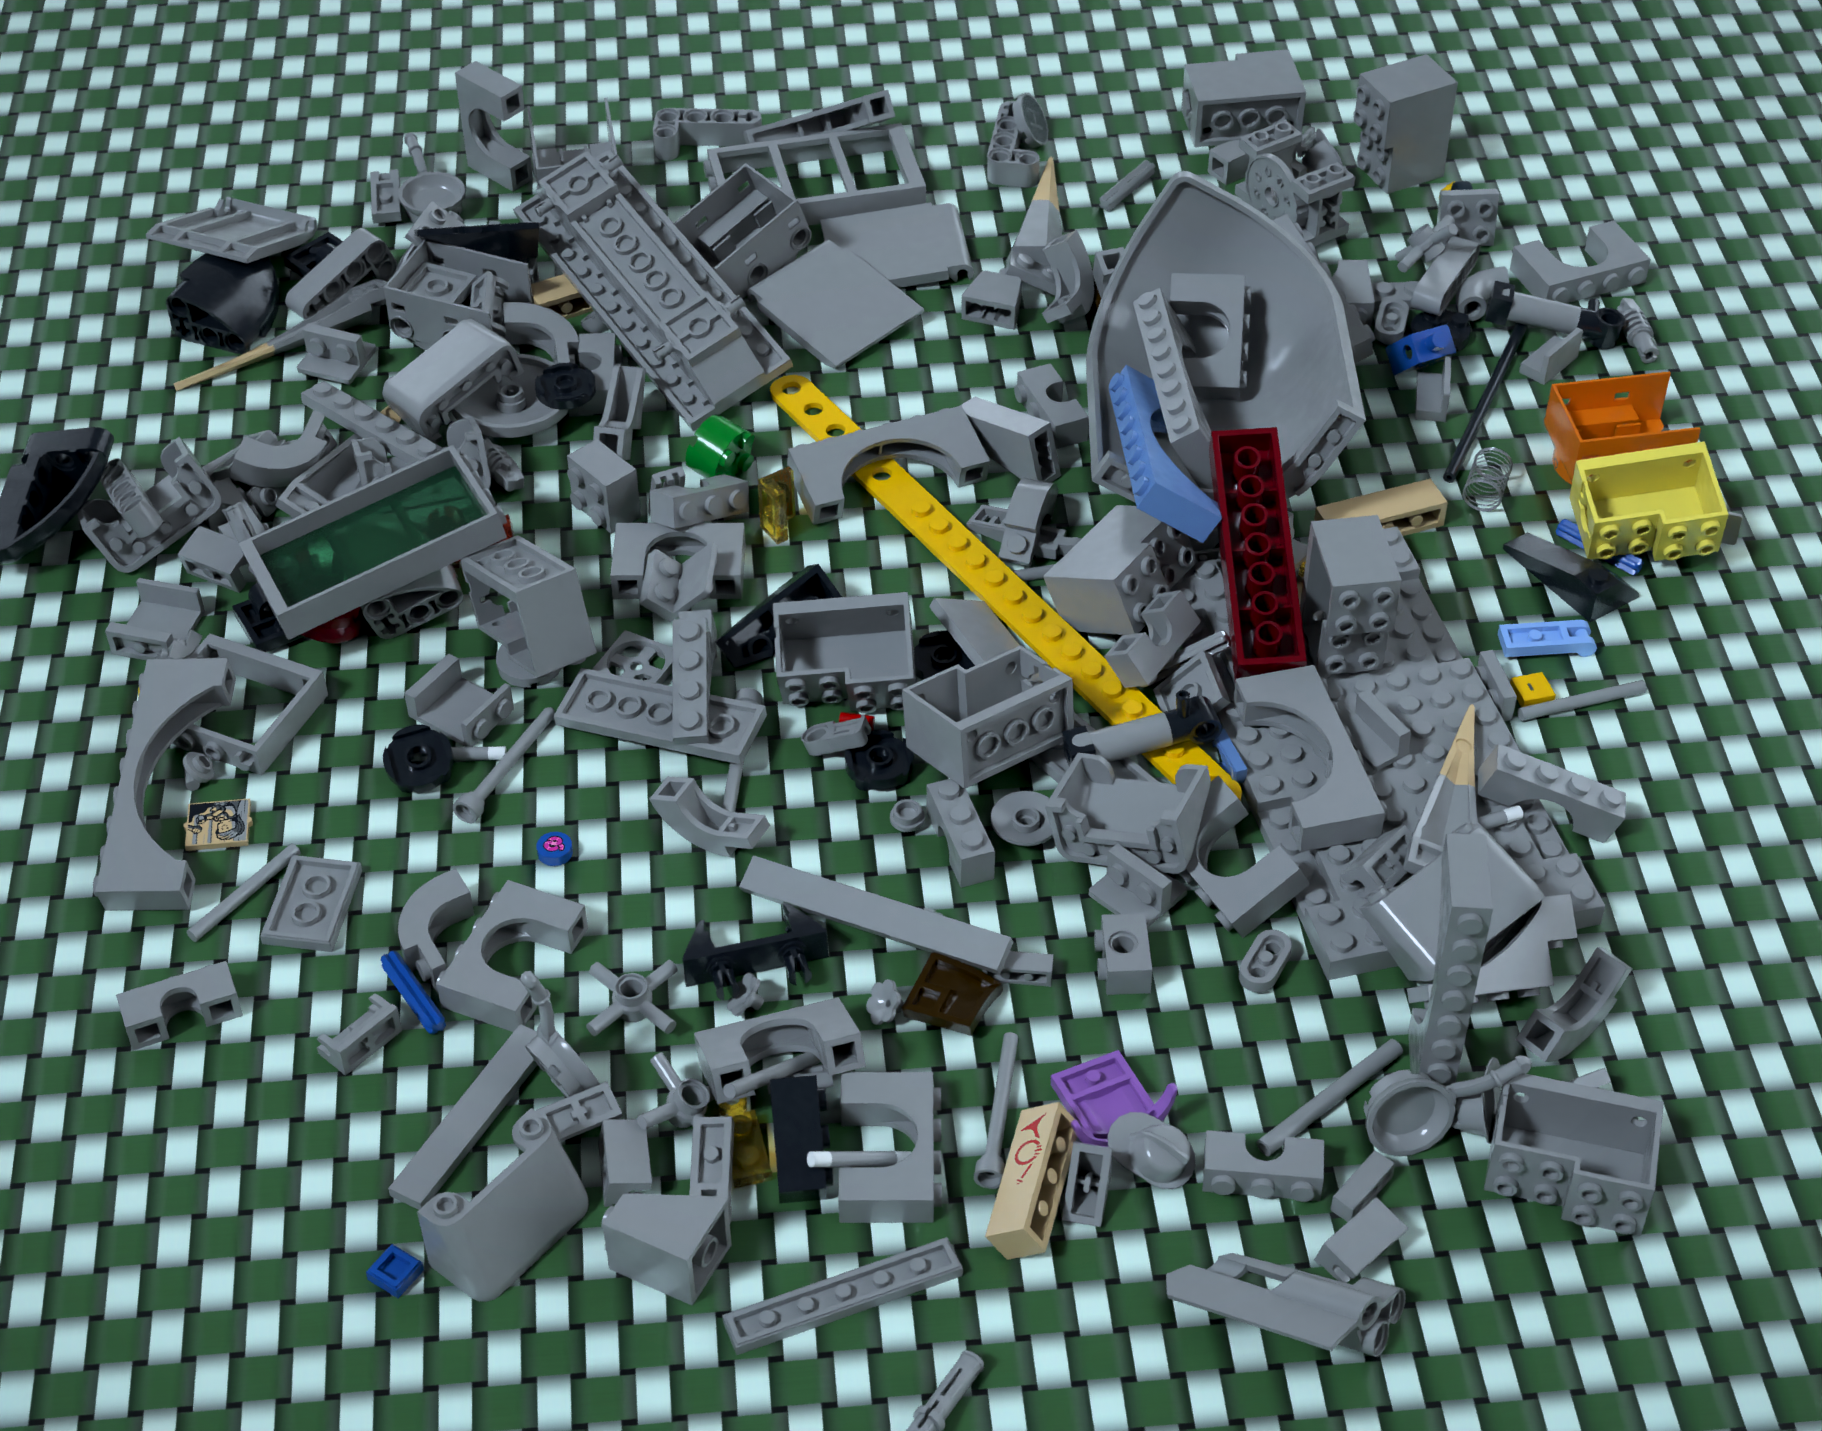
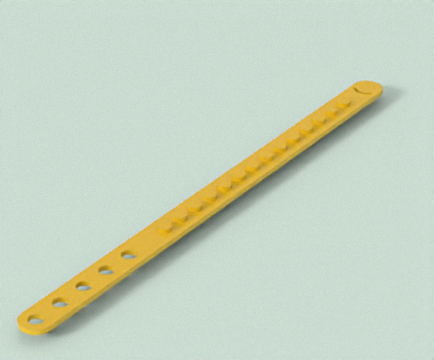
(994, 582)

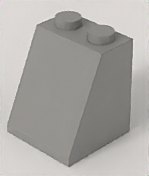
(667, 1240)

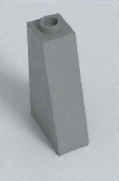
(1015, 439)

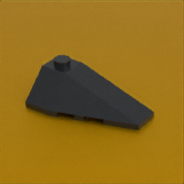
(506, 240)
(1575, 579)
(755, 634)

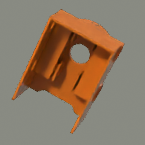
(1604, 425)

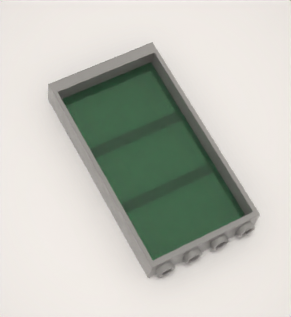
(373, 540)

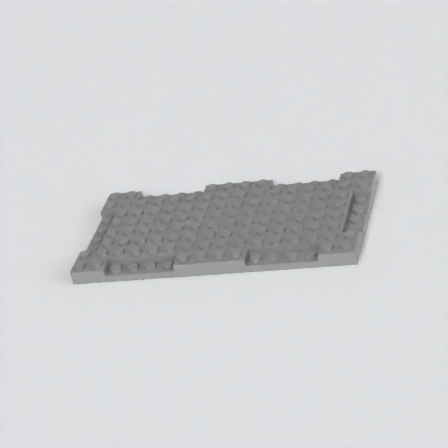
(1429, 692)

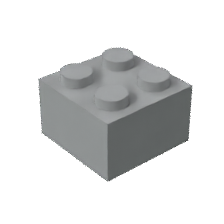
(603, 485)

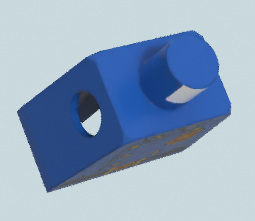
(1427, 349)

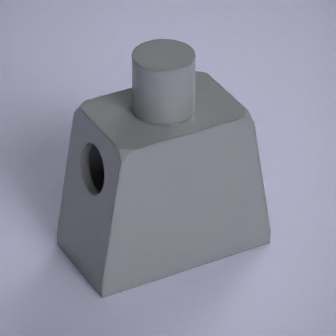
(993, 299)

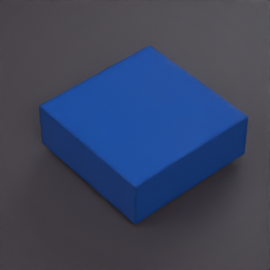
(395, 1271)

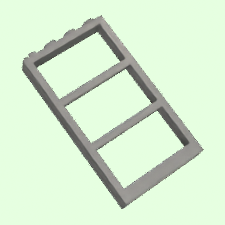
(828, 146)

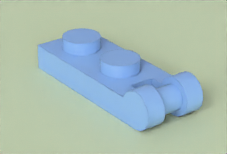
(1546, 638)

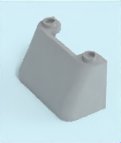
(448, 375)
(463, 434)
(181, 499)
(1148, 818)
(1410, 914)
(509, 1223)

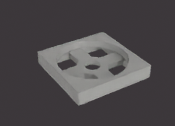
(649, 650)

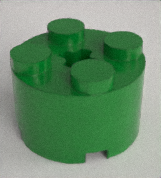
(720, 448)

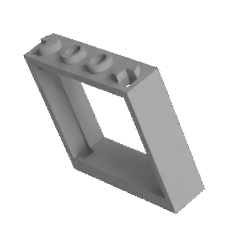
(273, 671)

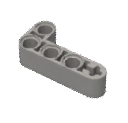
(700, 128)
(1005, 161)
(341, 270)

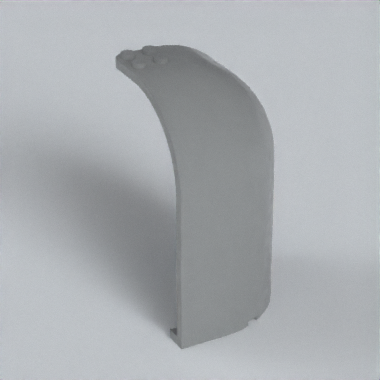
(1297, 336)

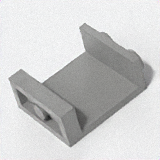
(161, 617)
(457, 705)

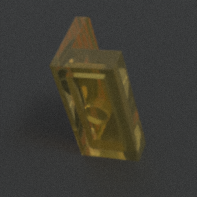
(777, 503)

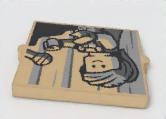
(218, 824)

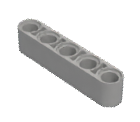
(1445, 275)
(130, 498)

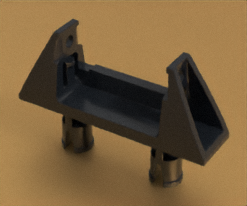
(802, 943)

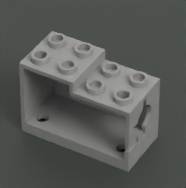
(1241, 96)
(1404, 122)
(1118, 571)
(1356, 586)
(546, 606)
(845, 651)
(987, 715)
(1576, 1151)

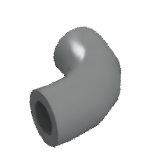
(1476, 289)

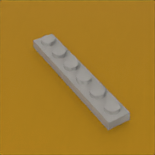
(368, 422)

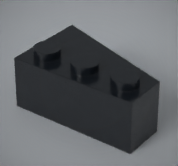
(797, 1131)

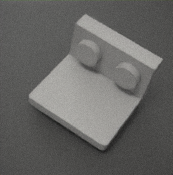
(677, 586)

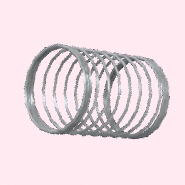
(1488, 477)

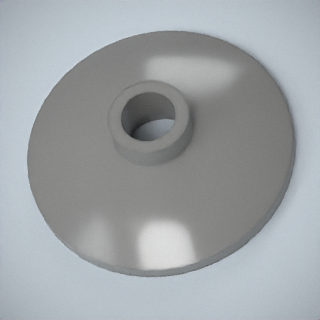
(1022, 818)

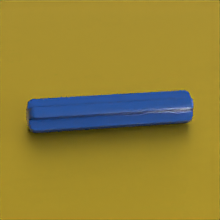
(1628, 563)
(413, 992)

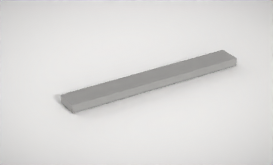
(877, 914)

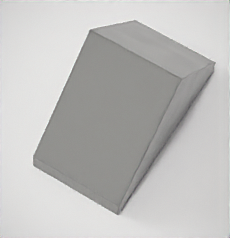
(1087, 1184)

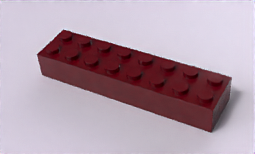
(1256, 552)

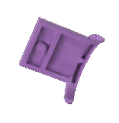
(1102, 1092)

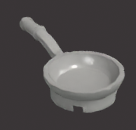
(419, 190)
(550, 1048)
(1415, 1112)

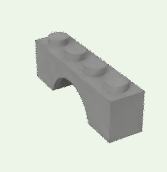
(1514, 776)

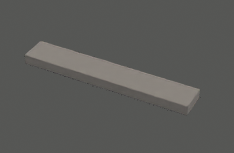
(466, 1121)
(842, 1295)

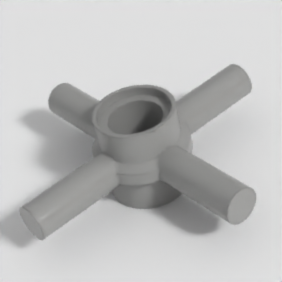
(1426, 243)
(632, 997)
(684, 1101)

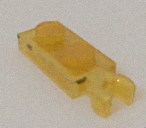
(749, 1152)

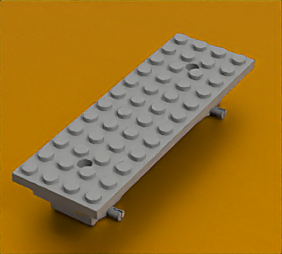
(652, 287)

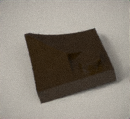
(951, 995)

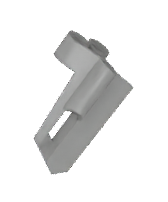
(1300, 1308)

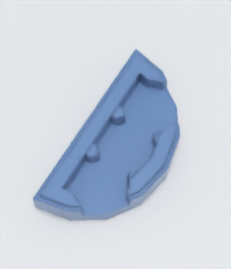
(1230, 758)

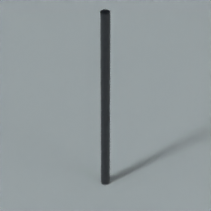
(1484, 403)

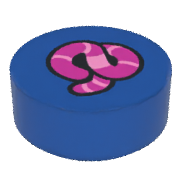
(554, 848)

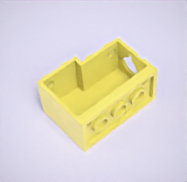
(1649, 503)

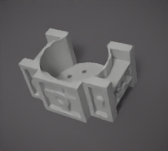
(1274, 191)

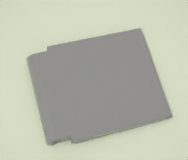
(239, 232)
(906, 242)
(833, 303)

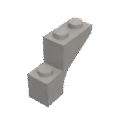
(622, 410)

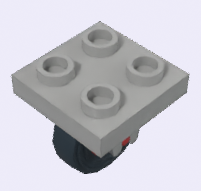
(1472, 210)

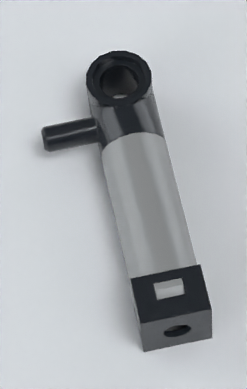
(1598, 325)
(1190, 721)

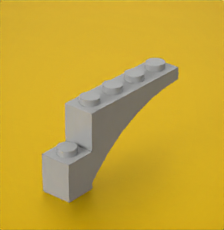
(839, 117)
(691, 675)
(1521, 955)

